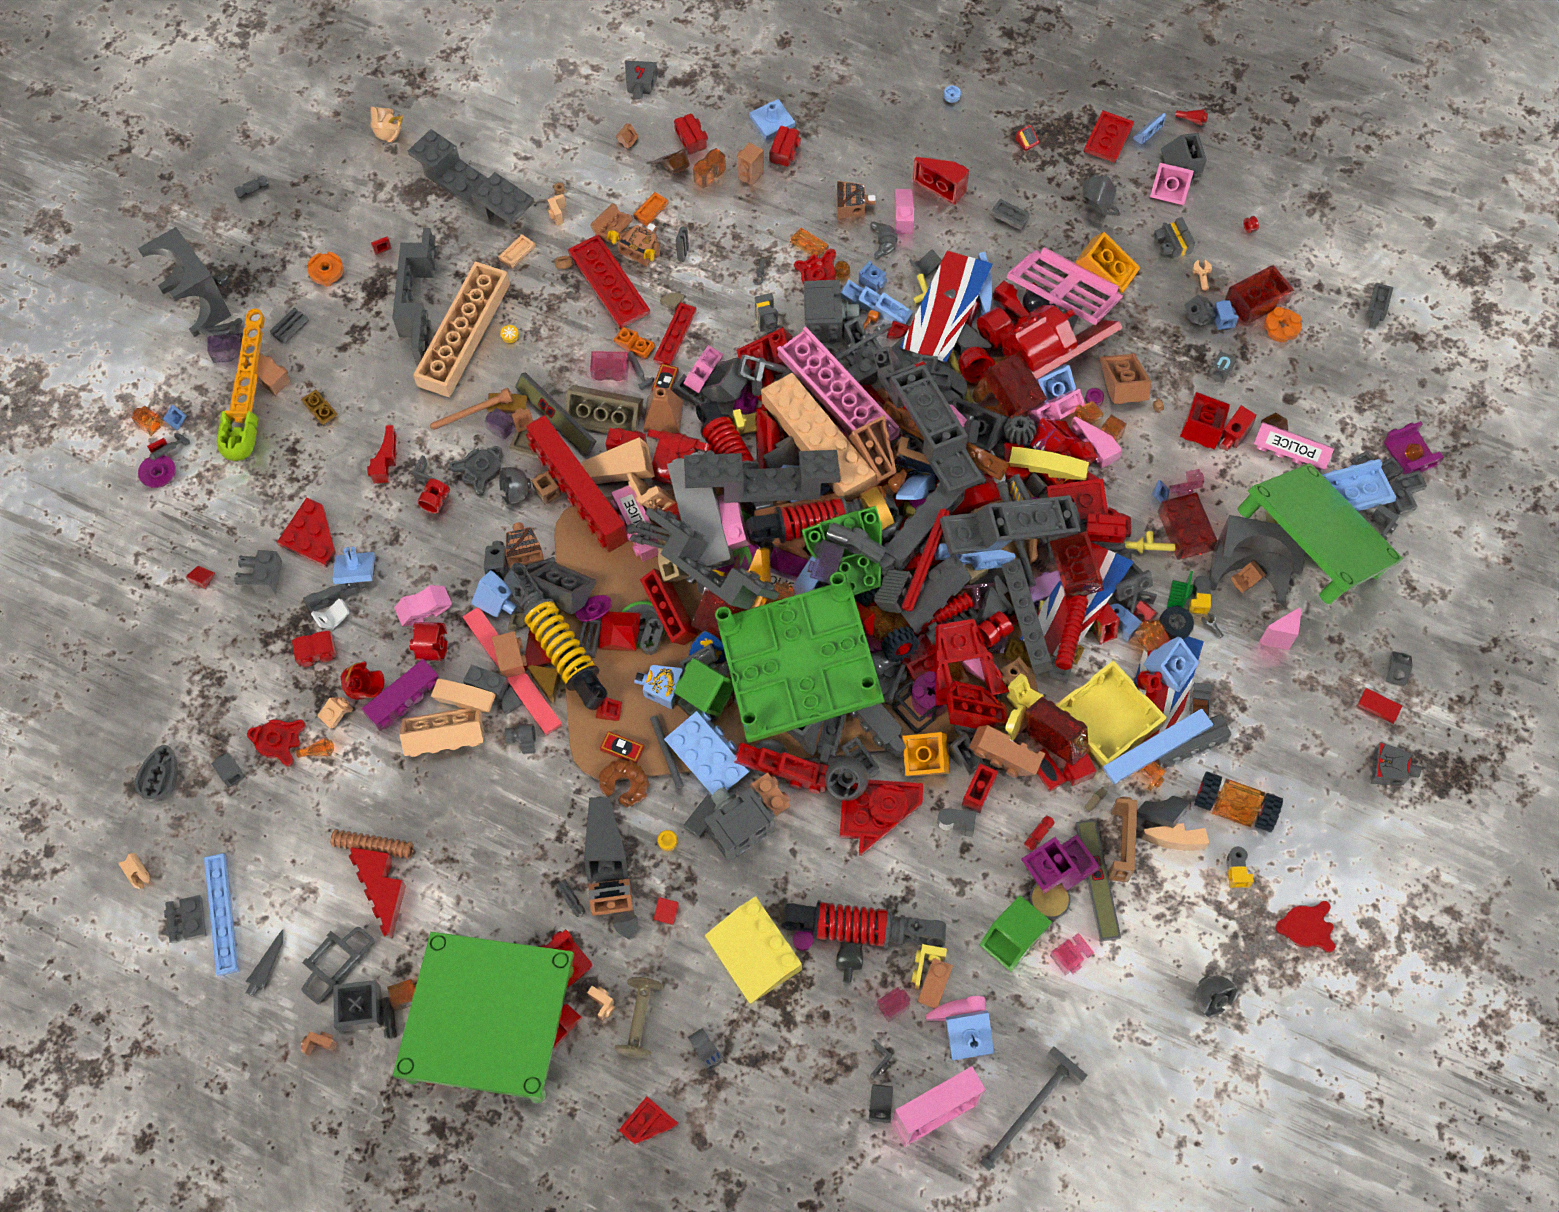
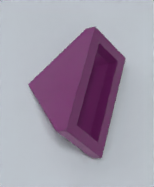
(787, 562)

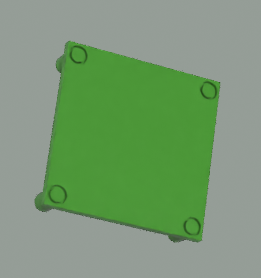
(1324, 528)
(799, 660)
(484, 1015)

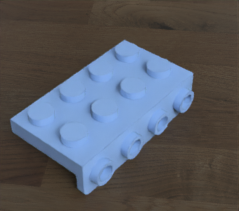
(1362, 485)
(707, 752)

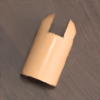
(135, 871)

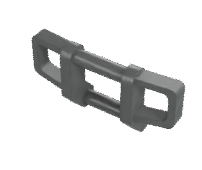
(758, 371)
(355, 957)

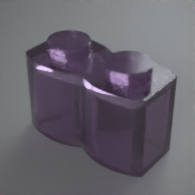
(826, 561)

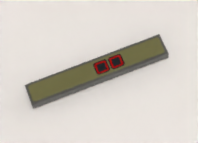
(555, 414)
(1099, 884)

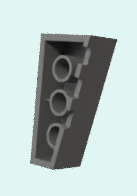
(938, 586)

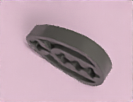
(146, 775)

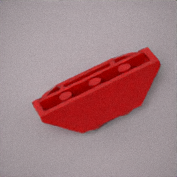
(767, 436)
(974, 706)

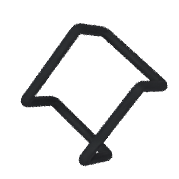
(901, 701)

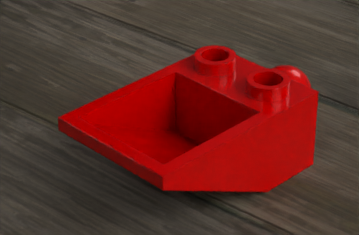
(772, 342)

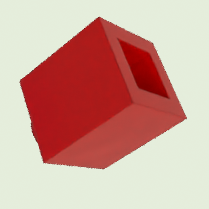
(1080, 772)

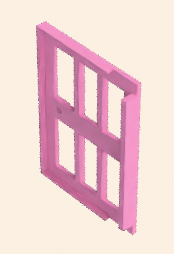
(1075, 275)

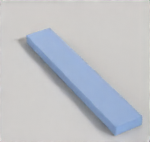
(1157, 746)
(221, 914)

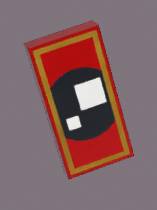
(666, 377)
(622, 747)

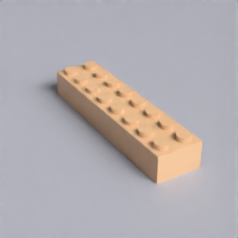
(462, 329)
(814, 430)

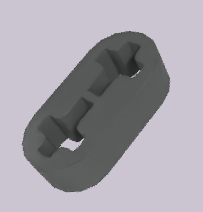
(656, 637)

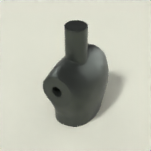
(849, 958)

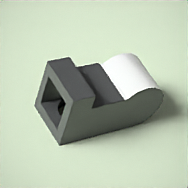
(957, 819)

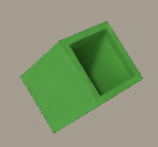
(705, 687)
(1015, 933)

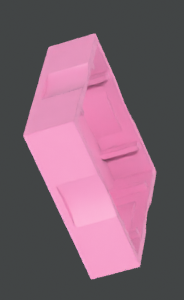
(937, 1106)

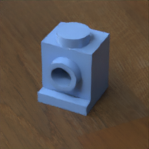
(872, 277)
(1225, 315)

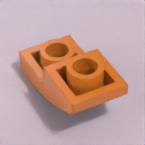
(631, 341)

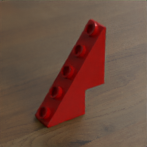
(383, 891)

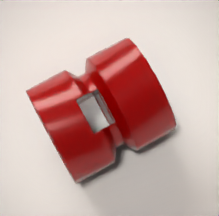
(433, 496)
(996, 627)

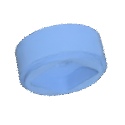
(952, 94)

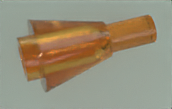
(321, 748)

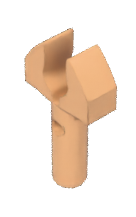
(1202, 273)

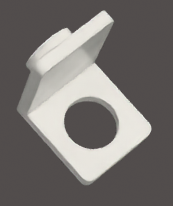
(332, 616)

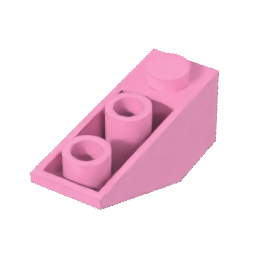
(1103, 443)

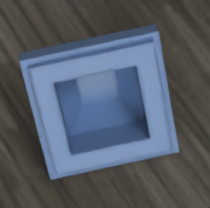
(174, 417)
(1160, 491)

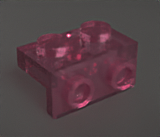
(1194, 480)

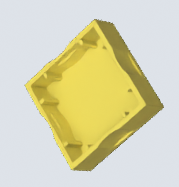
(1114, 713)

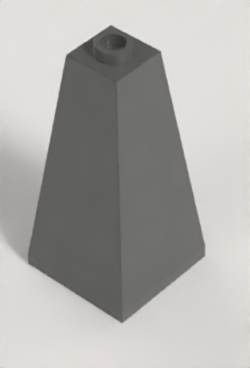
(603, 845)

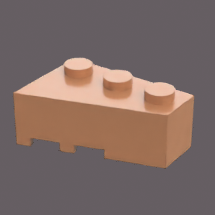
(874, 447)
(1005, 753)

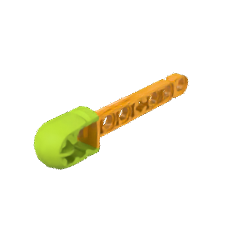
(229, 440)

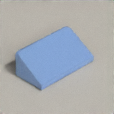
(1150, 129)

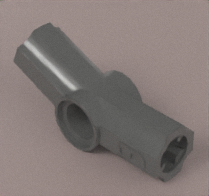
(856, 541)

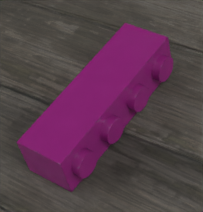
(401, 695)

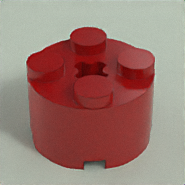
(429, 641)

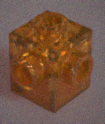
(1151, 634)

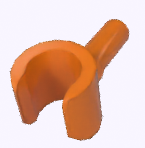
(872, 316)

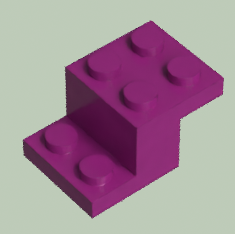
(1060, 863)

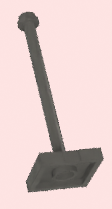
(1064, 1068)

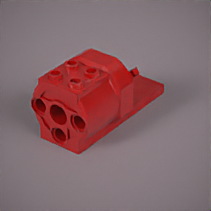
(1048, 339)

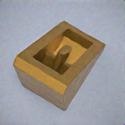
(547, 680)

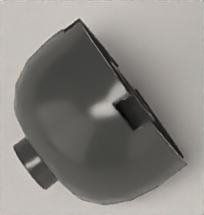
(514, 485)
(1214, 994)

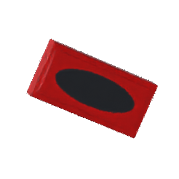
(1050, 773)

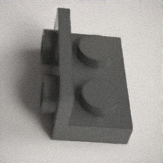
(890, 682)

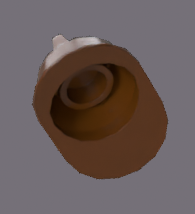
(674, 162)

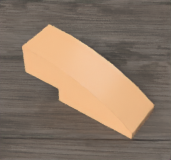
(463, 695)
(1176, 837)

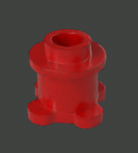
(1149, 681)

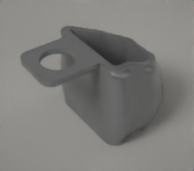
(1099, 194)

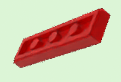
(675, 334)

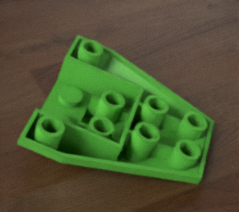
(860, 570)

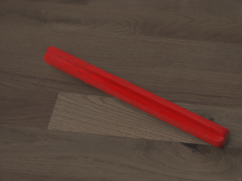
(924, 563)

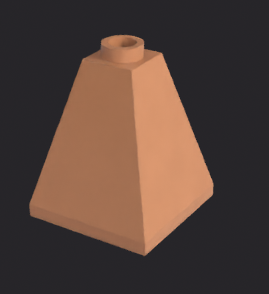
(663, 411)

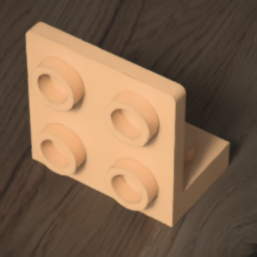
(650, 497)

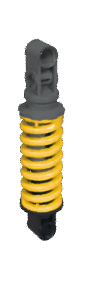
(555, 638)

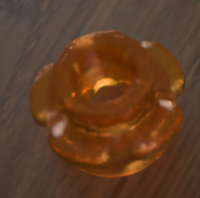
(842, 265)
(1414, 451)

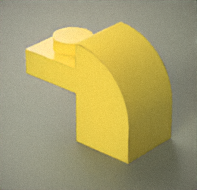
(1022, 693)

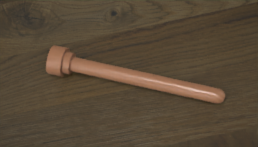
(504, 397)

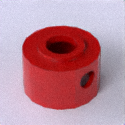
(991, 324)

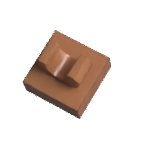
(627, 135)
(521, 419)

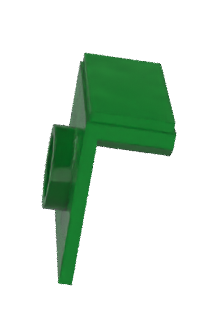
(1180, 592)

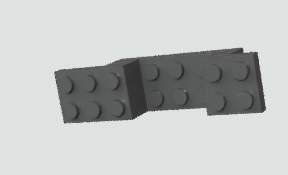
(482, 194)
(411, 319)
(942, 432)
(763, 484)
(1011, 521)
(685, 550)

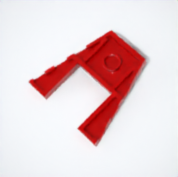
(959, 643)

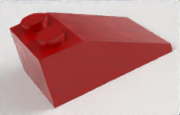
(941, 177)
(1205, 420)

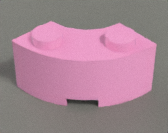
(422, 605)

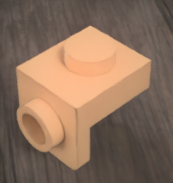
(555, 204)
(334, 711)
(601, 996)

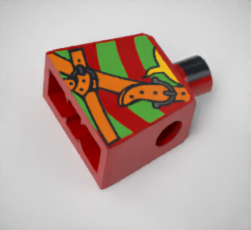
(1105, 625)

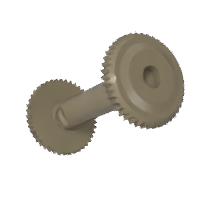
(638, 1020)

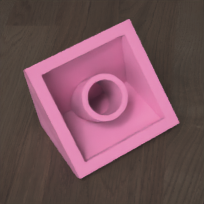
(1171, 183)
(1283, 631)

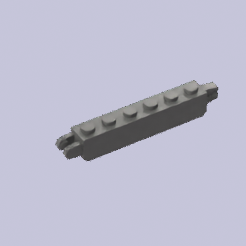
(916, 529)
(882, 727)

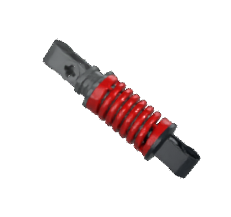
(725, 439)
(794, 519)
(875, 925)

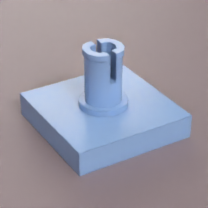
(770, 118)
(353, 567)
(969, 1035)

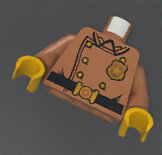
(637, 243)

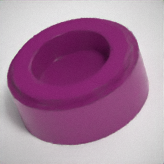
(1095, 395)
(802, 940)

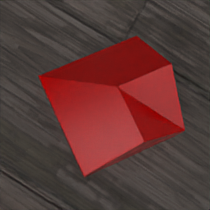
(619, 631)

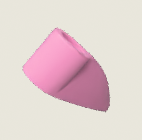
(957, 1007)

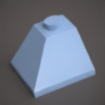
(1057, 382)
(1173, 662)

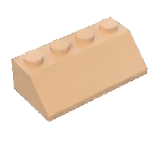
(441, 731)

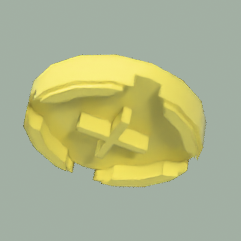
(1015, 721)

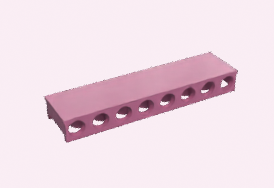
(832, 384)

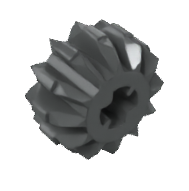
(1020, 429)

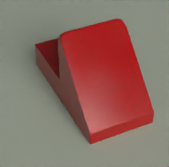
(568, 1020)

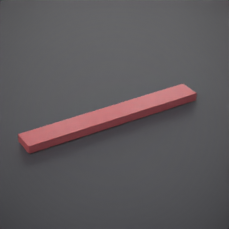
(520, 683)

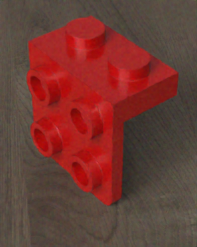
(581, 963)

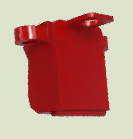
(671, 447)

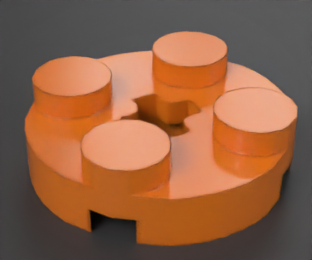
(327, 276)
(1285, 316)

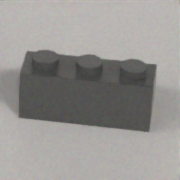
(991, 422)
(564, 586)

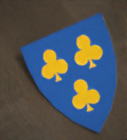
(706, 638)

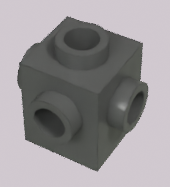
(1200, 310)

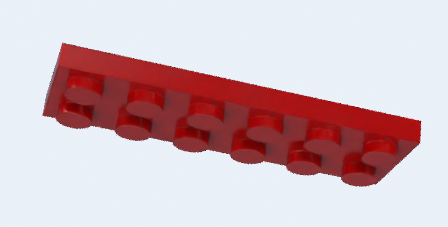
(609, 281)

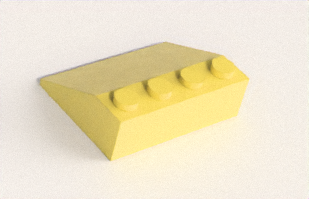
(753, 950)

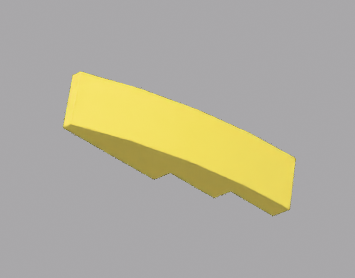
(1048, 462)

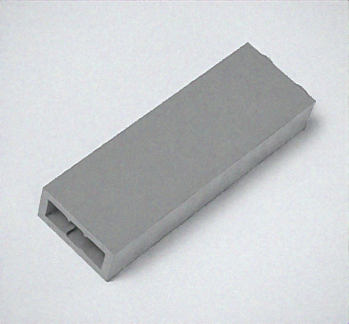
(701, 511)

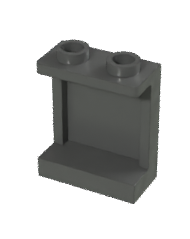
(1133, 581)

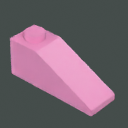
(904, 211)
(733, 524)

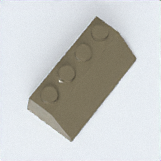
(603, 410)

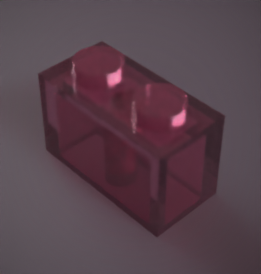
(609, 365)

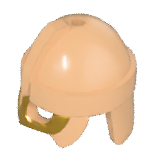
(383, 123)

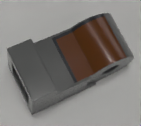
(1200, 697)

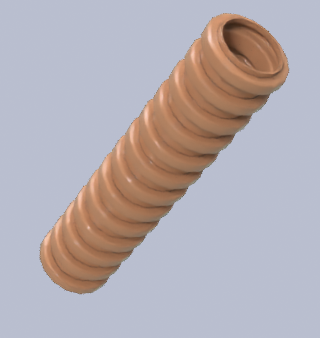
(371, 843)

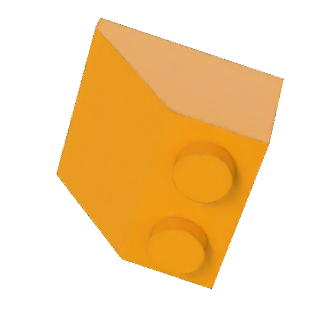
(926, 754)

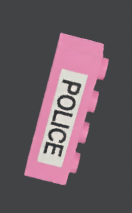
(1293, 445)
(632, 513)

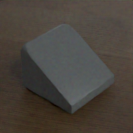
(1035, 485)

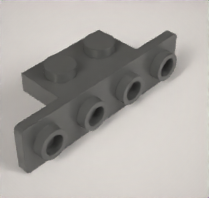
(859, 351)

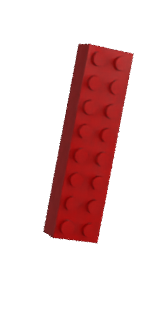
(577, 484)

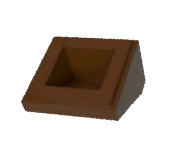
(1276, 420)

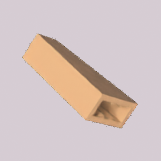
(618, 462)

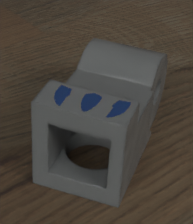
(705, 1050)

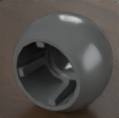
(859, 774)

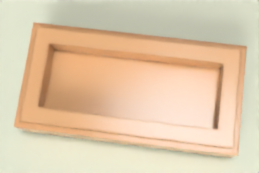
(517, 251)

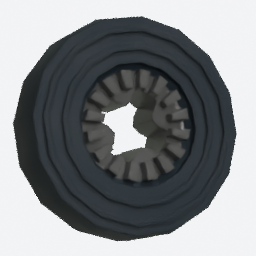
(1179, 614)

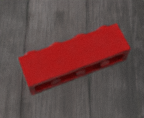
(668, 608)

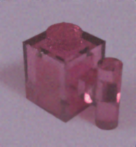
(1069, 956)
(894, 1003)

